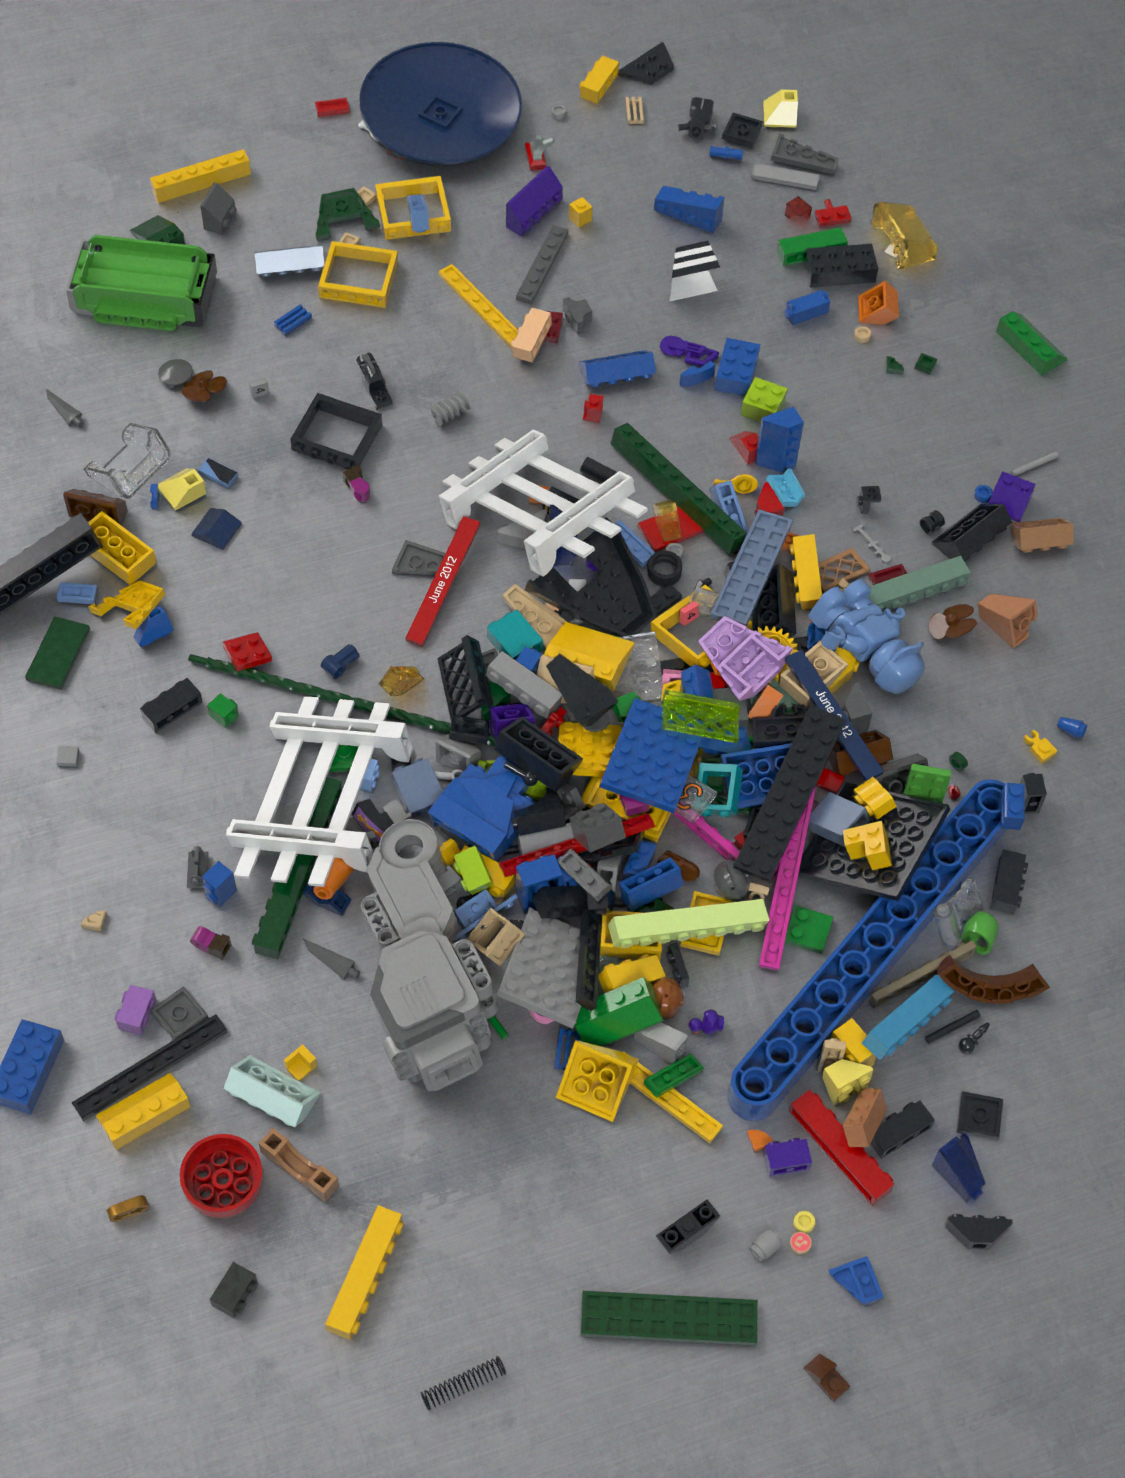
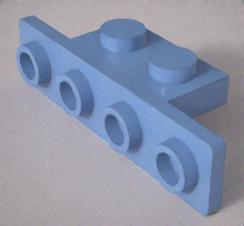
(474, 909)

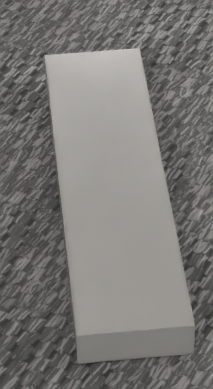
(785, 176)

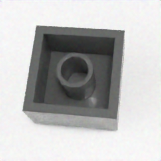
(597, 827)

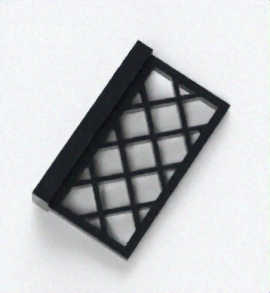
(476, 673)

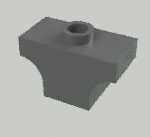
(577, 313)

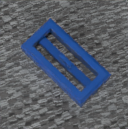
(290, 318)
(569, 1033)

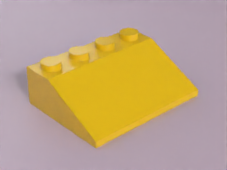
(594, 649)

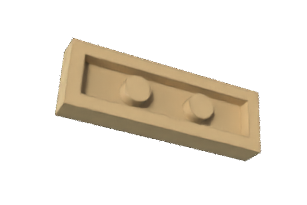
(832, 1051)

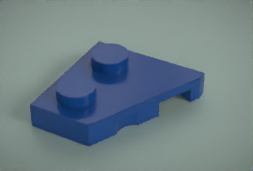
(858, 1280)

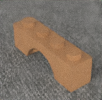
(312, 1176)

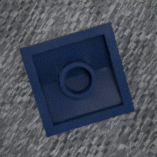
(217, 527)

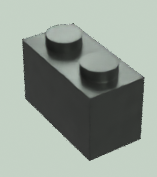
(234, 1290)

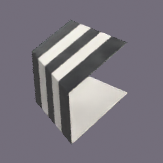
(691, 271)

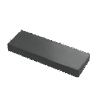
(584, 875)

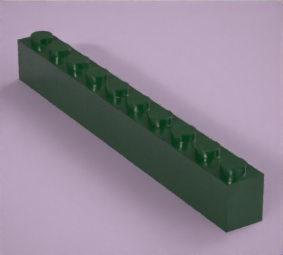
(678, 488)
(287, 896)

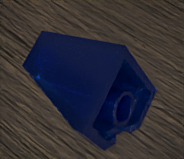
(960, 1168)

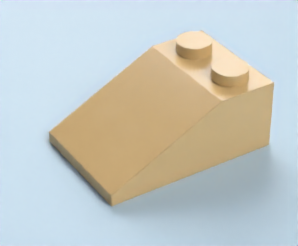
(825, 663)

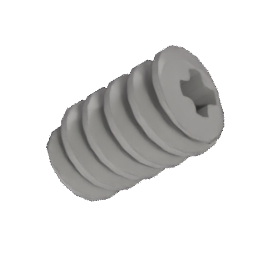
(449, 406)

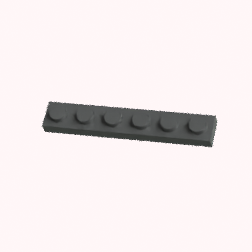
(542, 264)

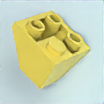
(781, 109)
(182, 488)
(846, 1079)

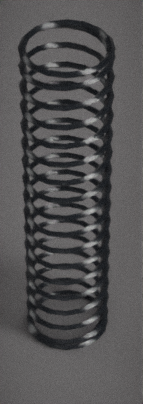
(425, 1399)

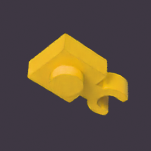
(1041, 749)

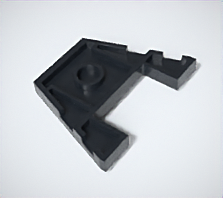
(622, 847)

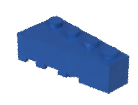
(690, 207)

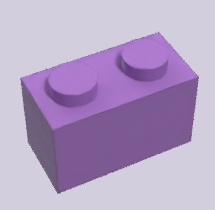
(135, 1009)

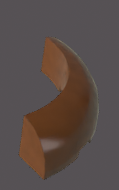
(992, 988)

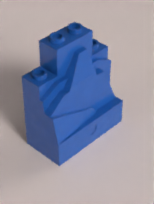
(481, 807)

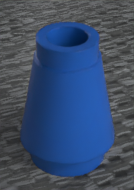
(1072, 726)

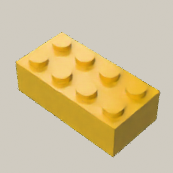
(121, 550)

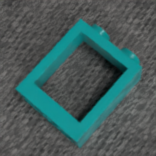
(723, 770)

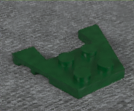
(342, 206)

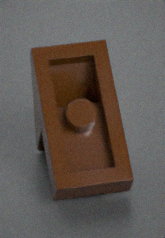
(826, 1376)

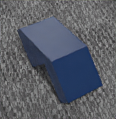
(337, 903)

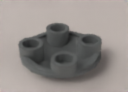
(175, 372)

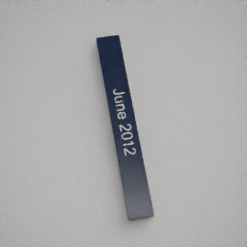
(824, 700)

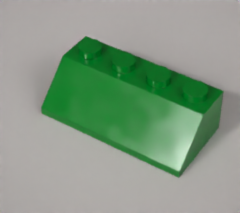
(1029, 342)
(619, 1014)

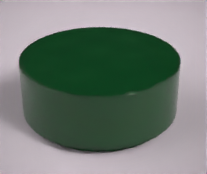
(958, 761)

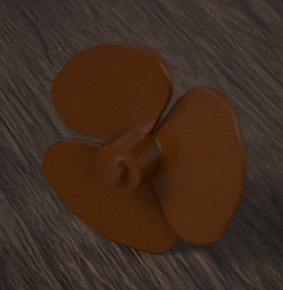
(200, 386)
(950, 623)

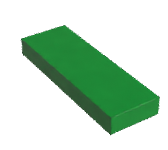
(673, 1075)

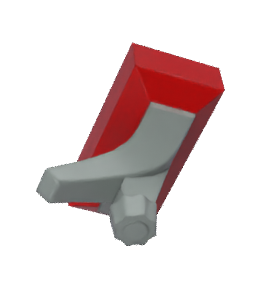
(535, 154)

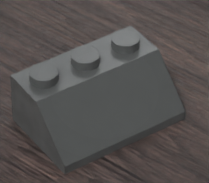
(897, 772)

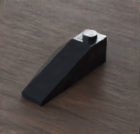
(583, 694)

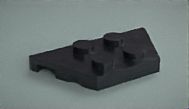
(649, 66)

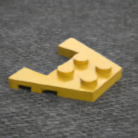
(138, 598)

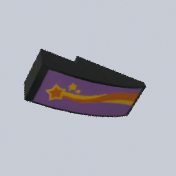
(370, 819)

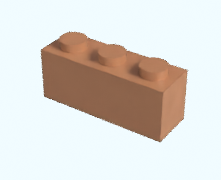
(865, 1117)

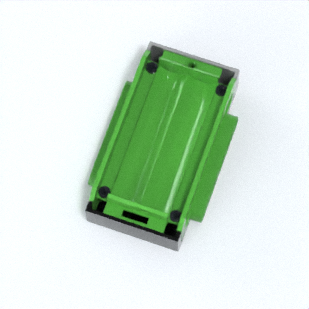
(141, 282)

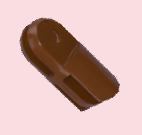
(689, 870)

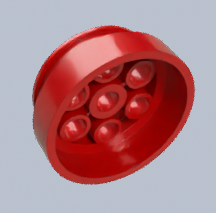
(203, 1158)

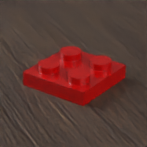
(247, 651)

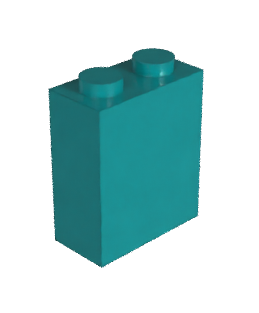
(513, 634)

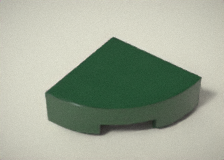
(893, 366)

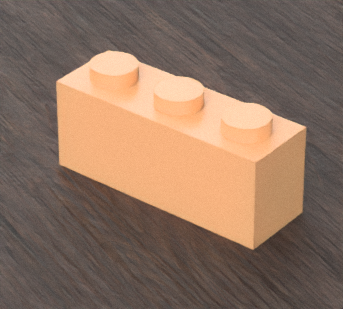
(531, 334)

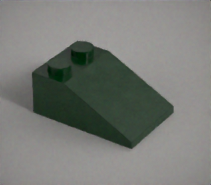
(158, 230)

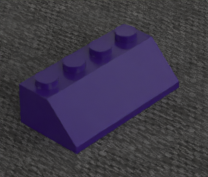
(533, 202)

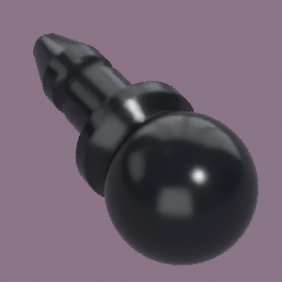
(968, 1044)

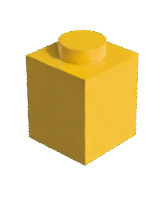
(580, 212)

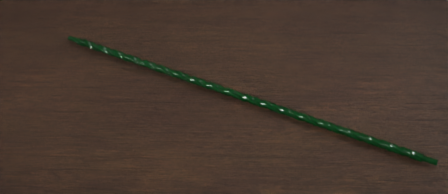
(361, 704)

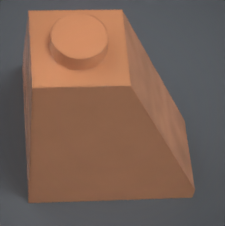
(1008, 616)

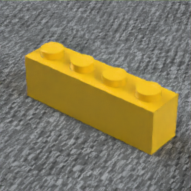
(807, 570)

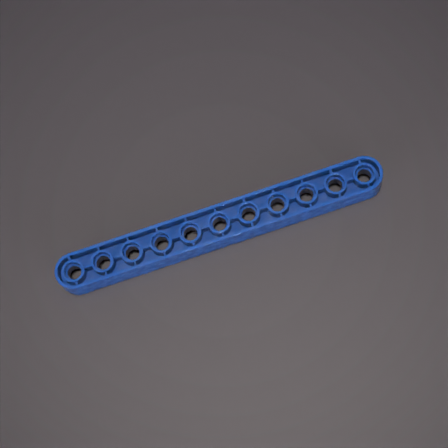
(974, 816)

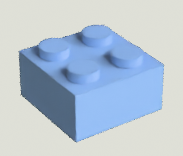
(372, 773)

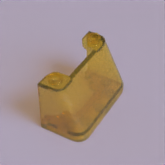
(906, 233)

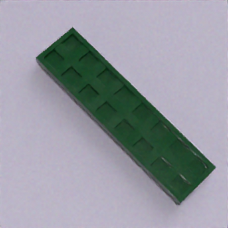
(669, 1318)

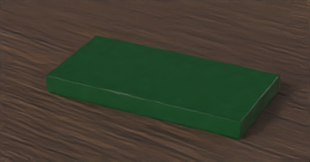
(57, 652)

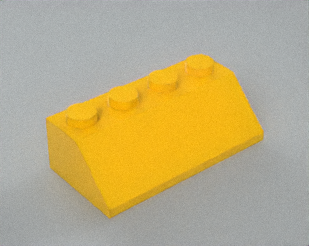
(143, 1111)

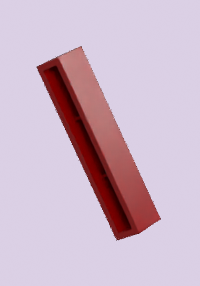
(829, 1134)

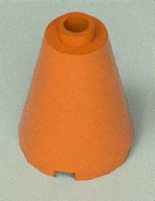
(337, 876)

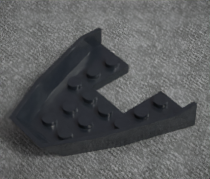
(612, 600)

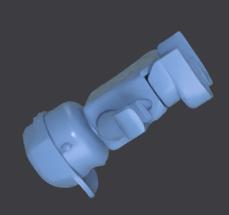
(869, 635)

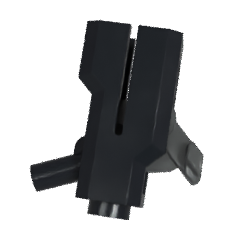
(700, 120)

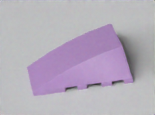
(743, 656)

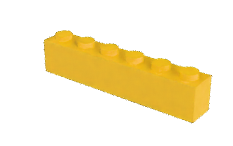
(200, 176)
(364, 1272)

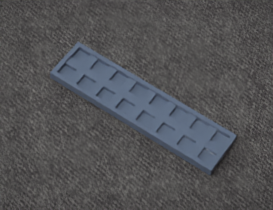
(752, 567)

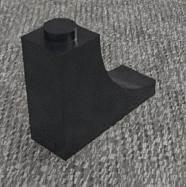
(540, 816)

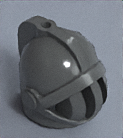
(730, 882)

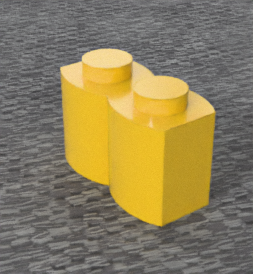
(874, 798)

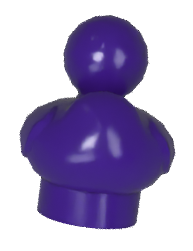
(710, 1023)

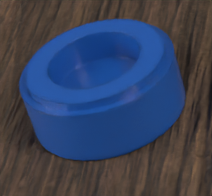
(983, 493)

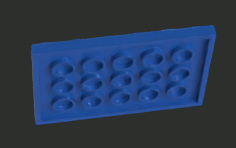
(649, 760)

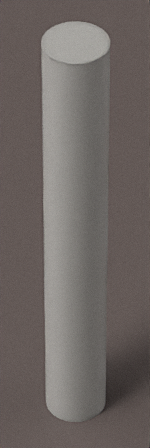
(1035, 463)

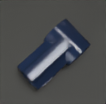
(336, 664)

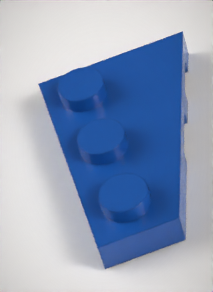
(716, 746)

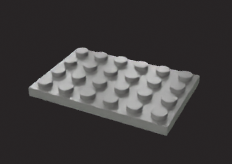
(544, 969)

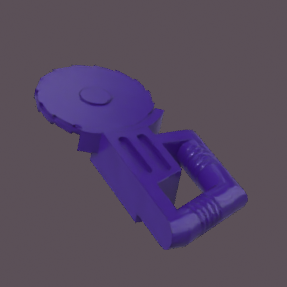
(677, 347)

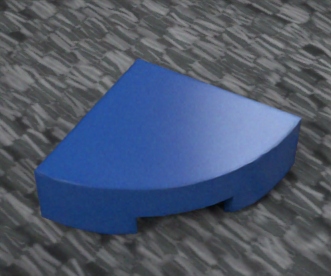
(155, 496)

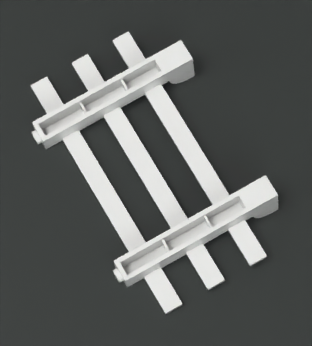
(561, 530)
(298, 837)

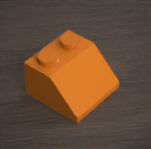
(878, 304)

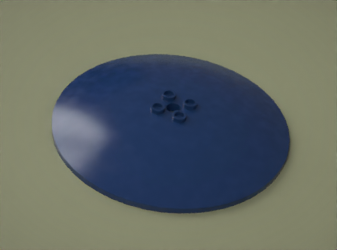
(425, 78)

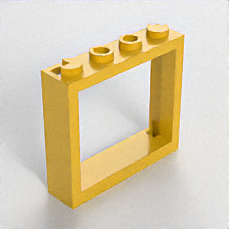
(412, 187)
(356, 294)
(668, 620)

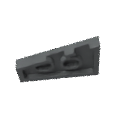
(417, 559)

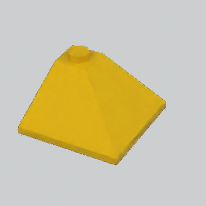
(596, 1079)

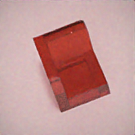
(798, 207)

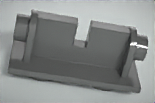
(196, 867)

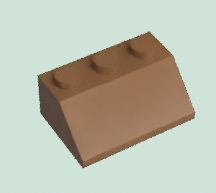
(1042, 534)

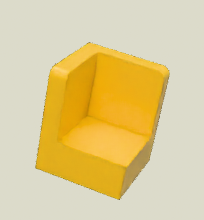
(300, 1063)

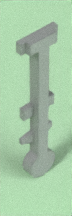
(885, 558)

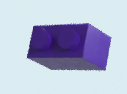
(787, 1157)

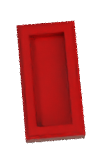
(332, 107)

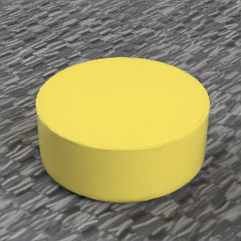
(804, 1222)

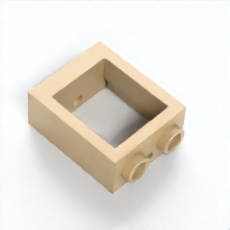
(503, 942)

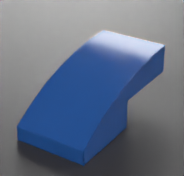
(695, 376)

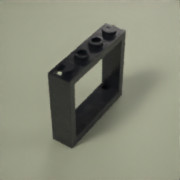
(343, 410)

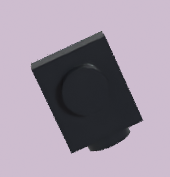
(868, 495)

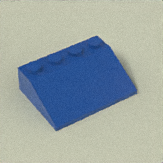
(758, 774)

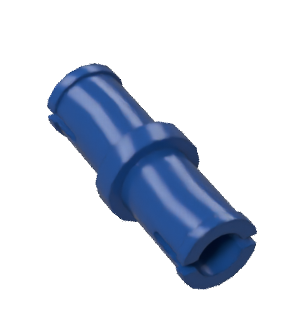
(726, 153)

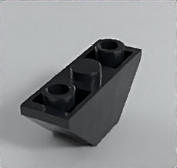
(688, 1227)
(977, 1231)

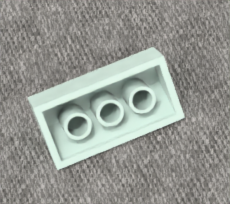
(271, 1090)

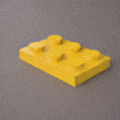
(711, 943)

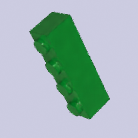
(793, 249)

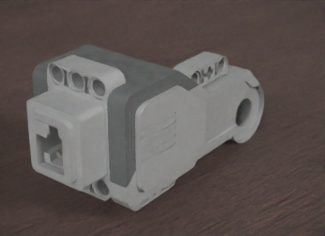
(423, 982)

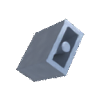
(417, 786)
(836, 815)

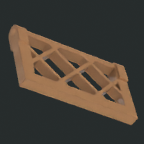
(850, 574)

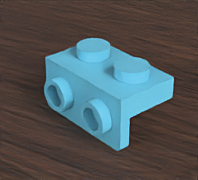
(786, 488)

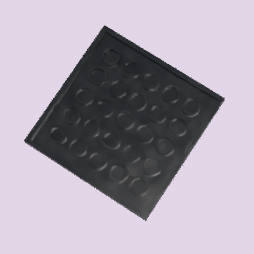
(910, 833)

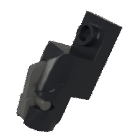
(373, 381)

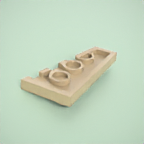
(539, 616)

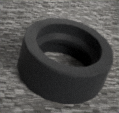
(669, 557)

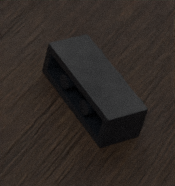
(171, 705)
(1009, 882)
(560, 901)
(902, 1128)

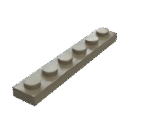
(916, 977)

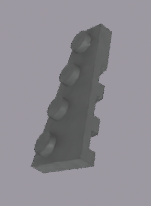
(792, 153)

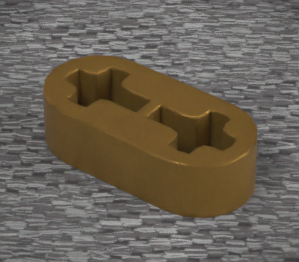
(127, 1208)

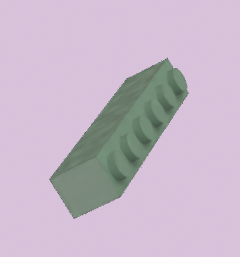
(920, 584)

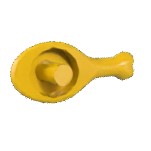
(742, 483)

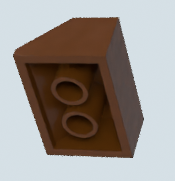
(92, 504)
(877, 744)

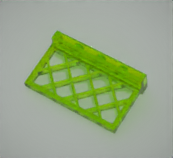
(702, 708)

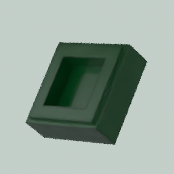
(925, 363)

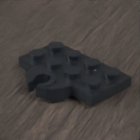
(778, 728)

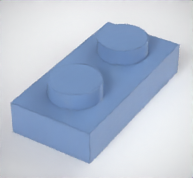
(77, 593)

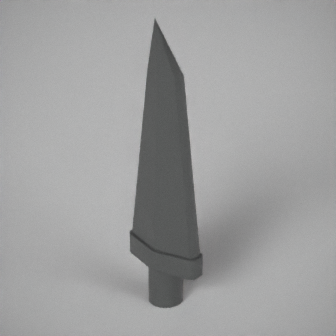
(68, 413)
(338, 963)

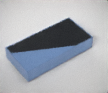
(218, 473)

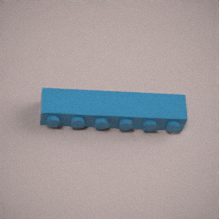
(908, 1017)

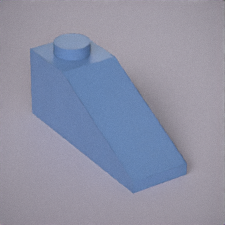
(418, 213)
(725, 497)

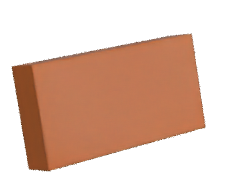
(765, 703)

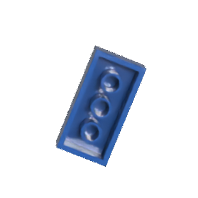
(28, 1065)

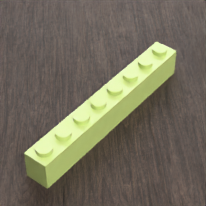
(688, 923)

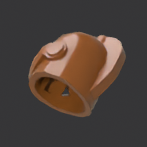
(668, 996)

